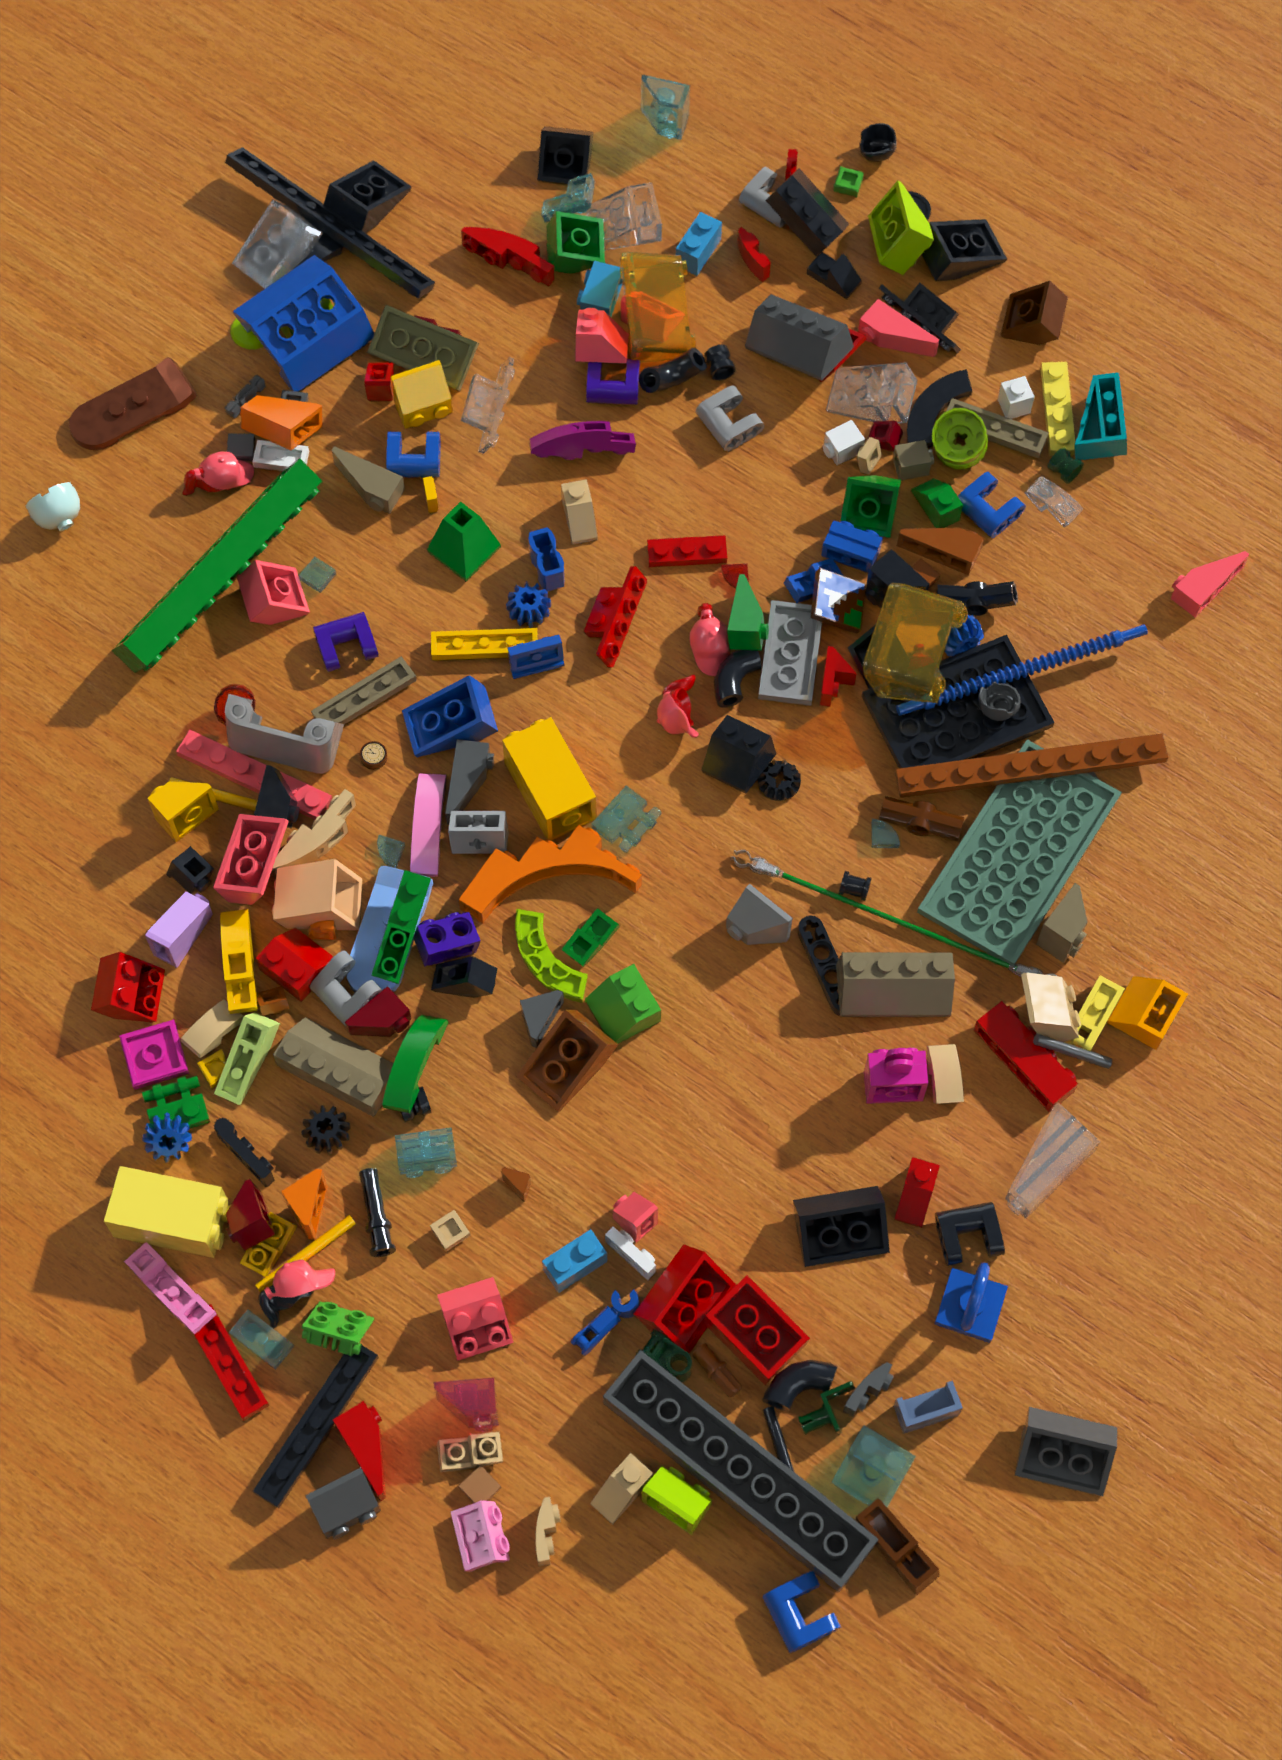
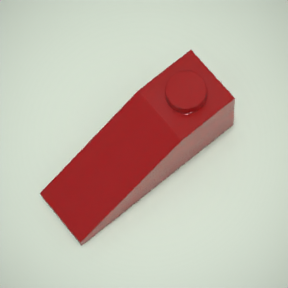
(364, 1438)

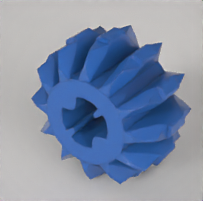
(528, 604)
(965, 637)
(163, 1146)

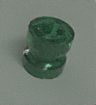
(1065, 465)

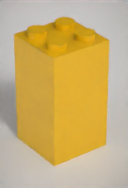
(549, 778)

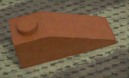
(946, 546)

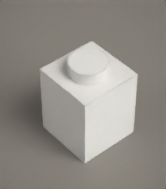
(1015, 397)
(843, 442)

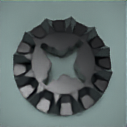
(787, 788)

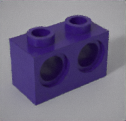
(449, 944)

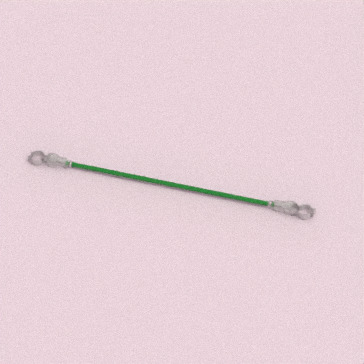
(761, 866)

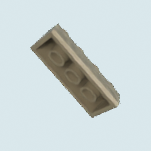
(895, 984)
(334, 1065)

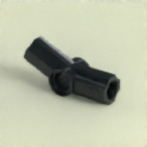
(980, 597)

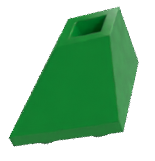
(463, 542)

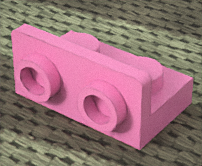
(480, 1535)

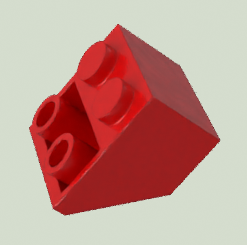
(127, 988)

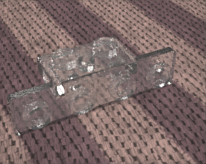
(485, 403)

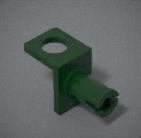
(825, 1415)

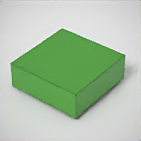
(848, 181)

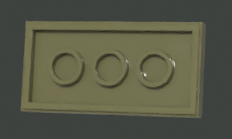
(416, 342)

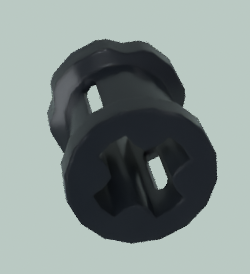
(855, 885)

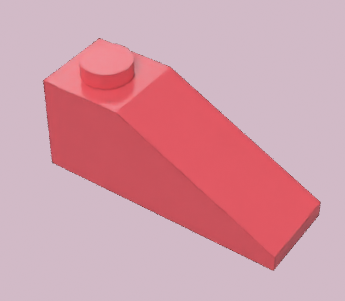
(894, 331)
(1206, 582)

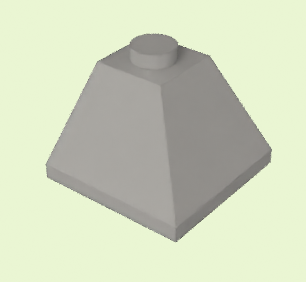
(758, 919)

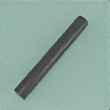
(1072, 1051)

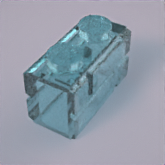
(426, 1152)

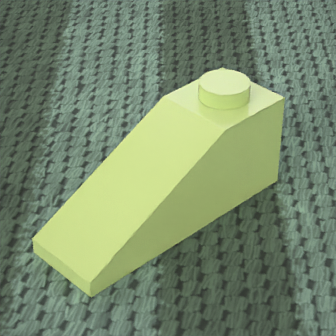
(246, 1056)

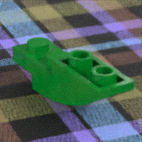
(400, 927)

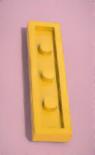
(478, 643)

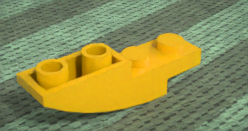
(238, 961)

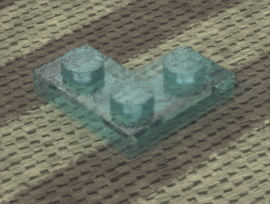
(576, 200)

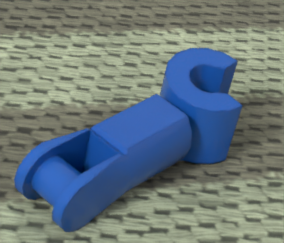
(606, 1321)

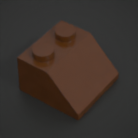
(1035, 314)

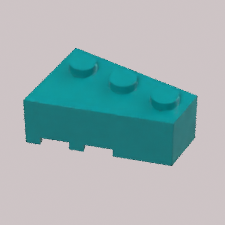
(1103, 422)

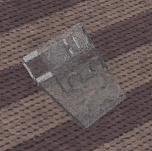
(629, 216)
(873, 392)

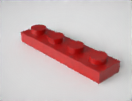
(231, 1368)

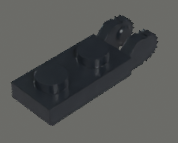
(243, 1151)

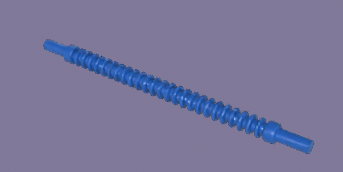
(1114, 639)

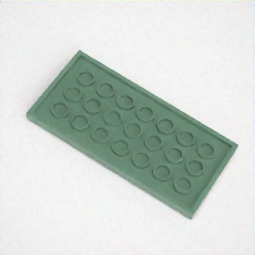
(1017, 860)

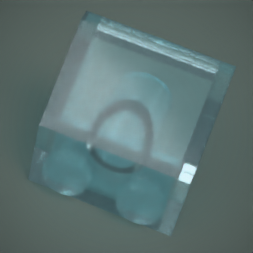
(665, 105)
(873, 1468)

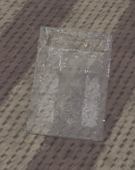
(276, 244)

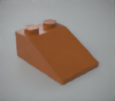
(566, 1059)

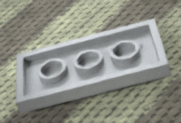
(790, 654)

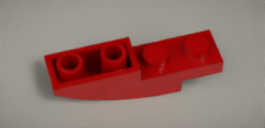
(503, 248)

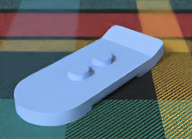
(373, 927)

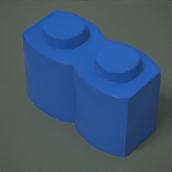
(546, 559)

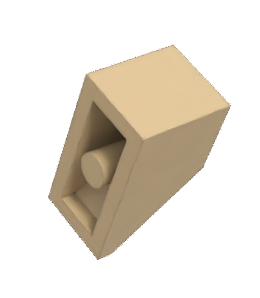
(579, 511)
(621, 1488)

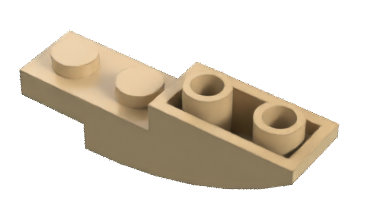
(327, 830)

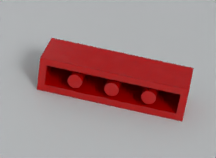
(1030, 1063)

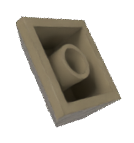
(1065, 927)

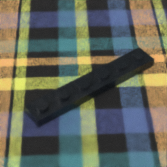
(314, 1426)

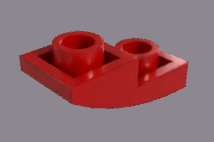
(749, 250)

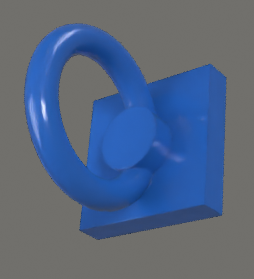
(971, 1303)

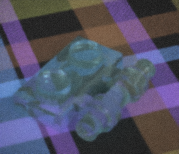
(620, 814)

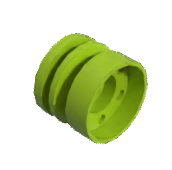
(962, 424)

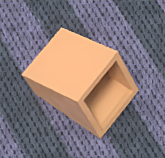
(317, 894)

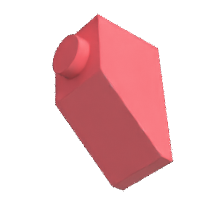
(635, 1215)

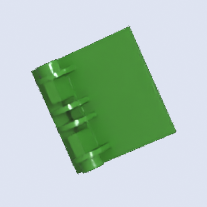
(339, 1324)

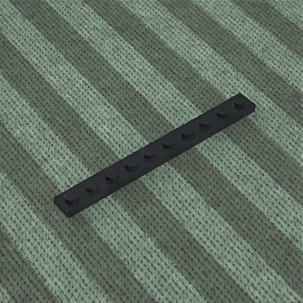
(330, 222)

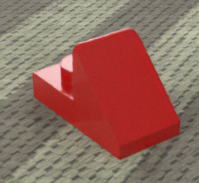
(378, 381)
(836, 672)

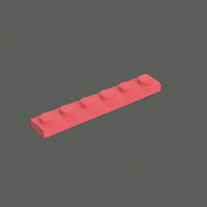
(248, 771)

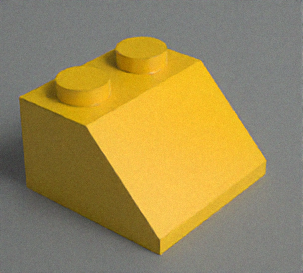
(421, 394)
(182, 806)

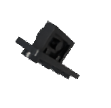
(928, 310)

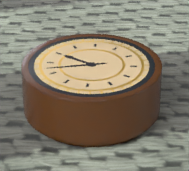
(373, 755)

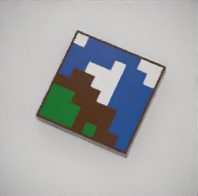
(838, 600)

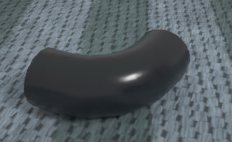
(672, 372)
(730, 675)
(796, 1379)

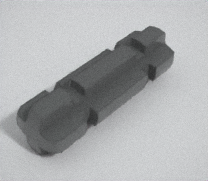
(245, 395)

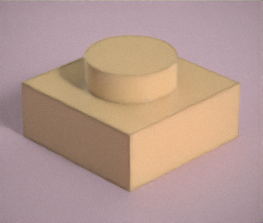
(869, 455)
(450, 1230)

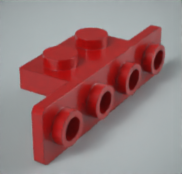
(613, 615)

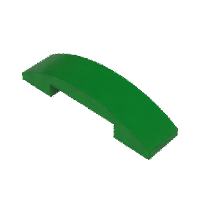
(410, 1062)

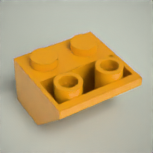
(1147, 1009)

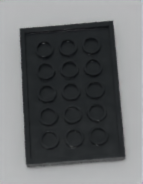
(958, 727)

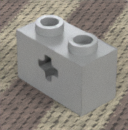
(478, 832)

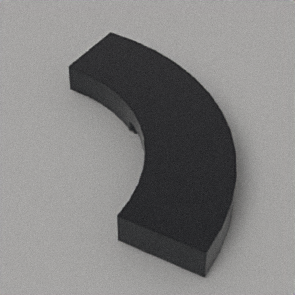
(932, 402)

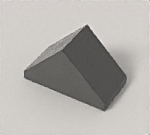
(539, 1014)

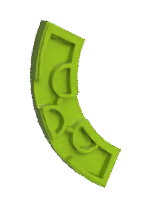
(542, 962)

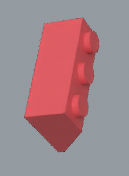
(249, 858)

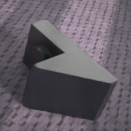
(835, 274)

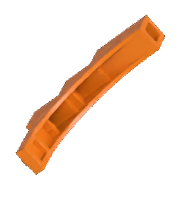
(579, 856)

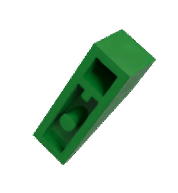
(746, 622)

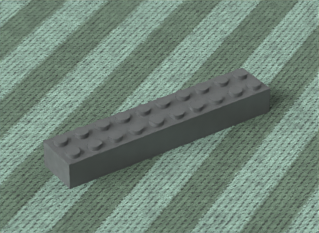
(740, 1471)

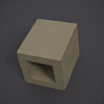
(912, 460)

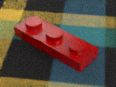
(687, 551)

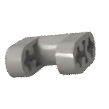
(756, 193)
(713, 415)
(334, 995)

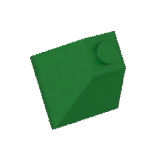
(871, 503)

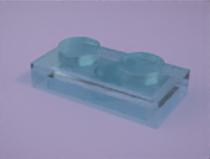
(261, 1339)

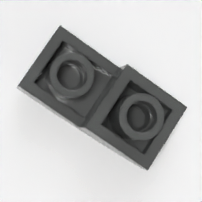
(873, 1383)

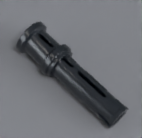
(377, 1226)

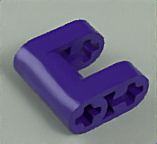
(613, 391)
(341, 631)

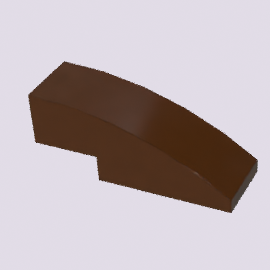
(899, 1546)

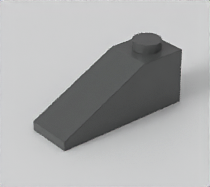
(468, 773)

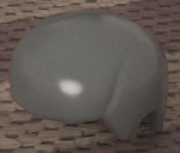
(999, 701)

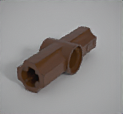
(921, 818)

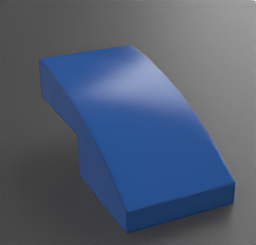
(802, 584)

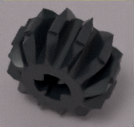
(322, 1121)

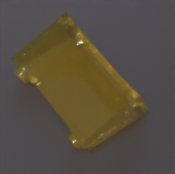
(656, 306)
(911, 643)

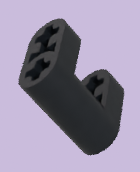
(967, 1220)

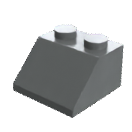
(343, 1504)

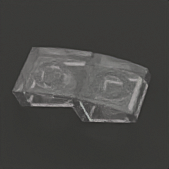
(1058, 502)

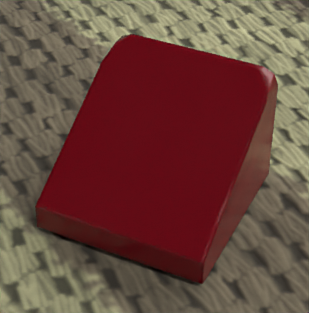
(888, 434)

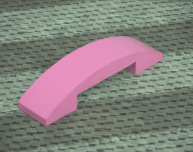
(427, 824)
(170, 1288)

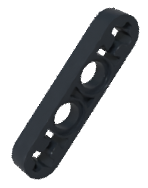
(819, 966)

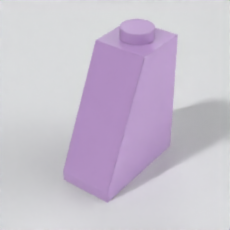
(179, 928)

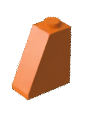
(281, 420)

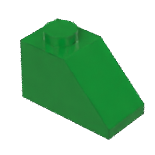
(938, 502)

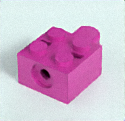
(895, 1075)

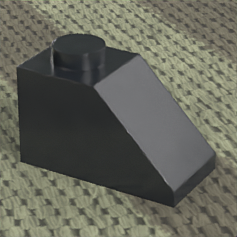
(276, 798)
(465, 977)

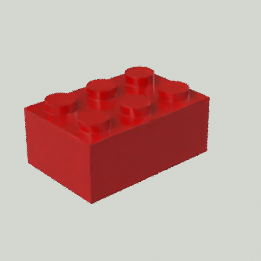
(756, 1330)

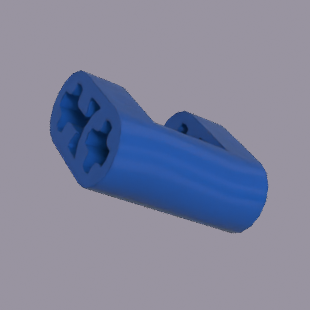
(414, 464)
(982, 513)
(788, 1617)

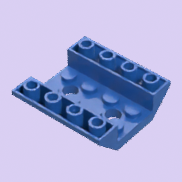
(319, 335)

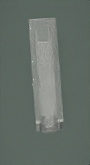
(1052, 1159)

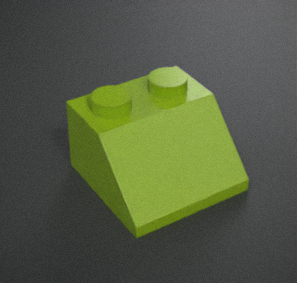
(676, 1499)

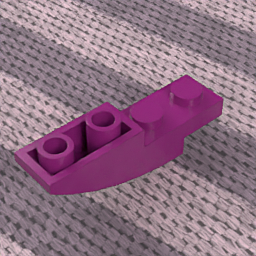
(572, 438)

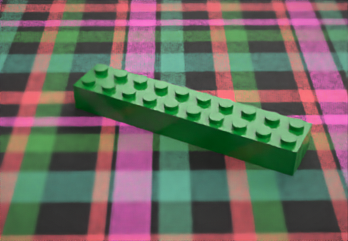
(213, 570)

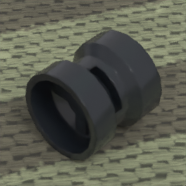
(718, 359)
(420, 1106)

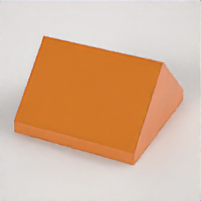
(306, 1201)

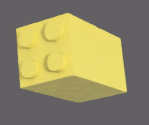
(167, 1212)

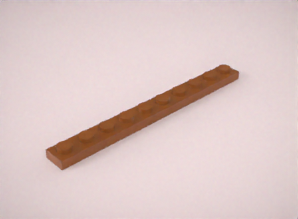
(1031, 765)

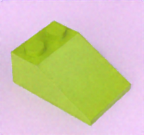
(899, 230)

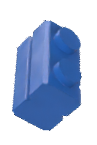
(851, 545)

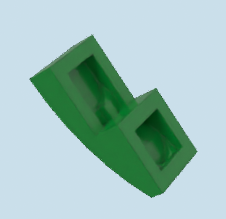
(591, 937)

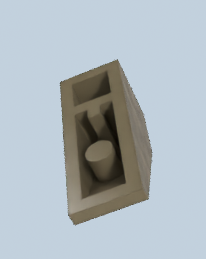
(373, 483)

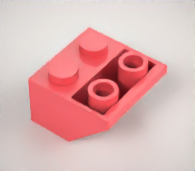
(475, 1318)

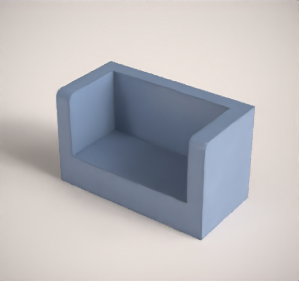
(928, 1408)

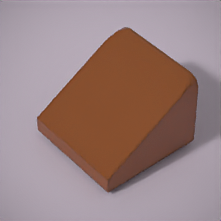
(517, 1181)

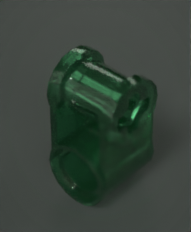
(665, 1352)

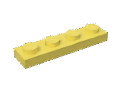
(1057, 406)

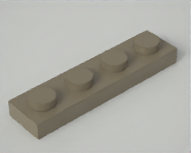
(1008, 431)
(367, 693)

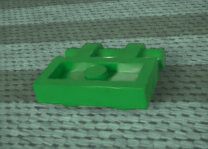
(190, 1108)

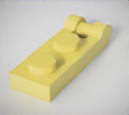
(1097, 1011)

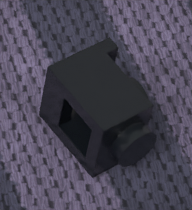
(191, 871)

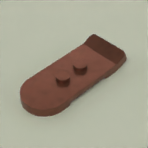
(131, 406)

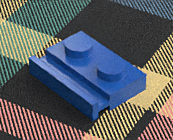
(536, 656)

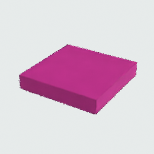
(154, 1054)

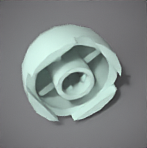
(55, 508)

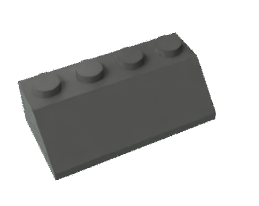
(798, 337)

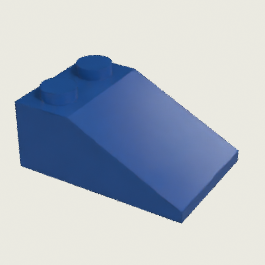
(450, 715)

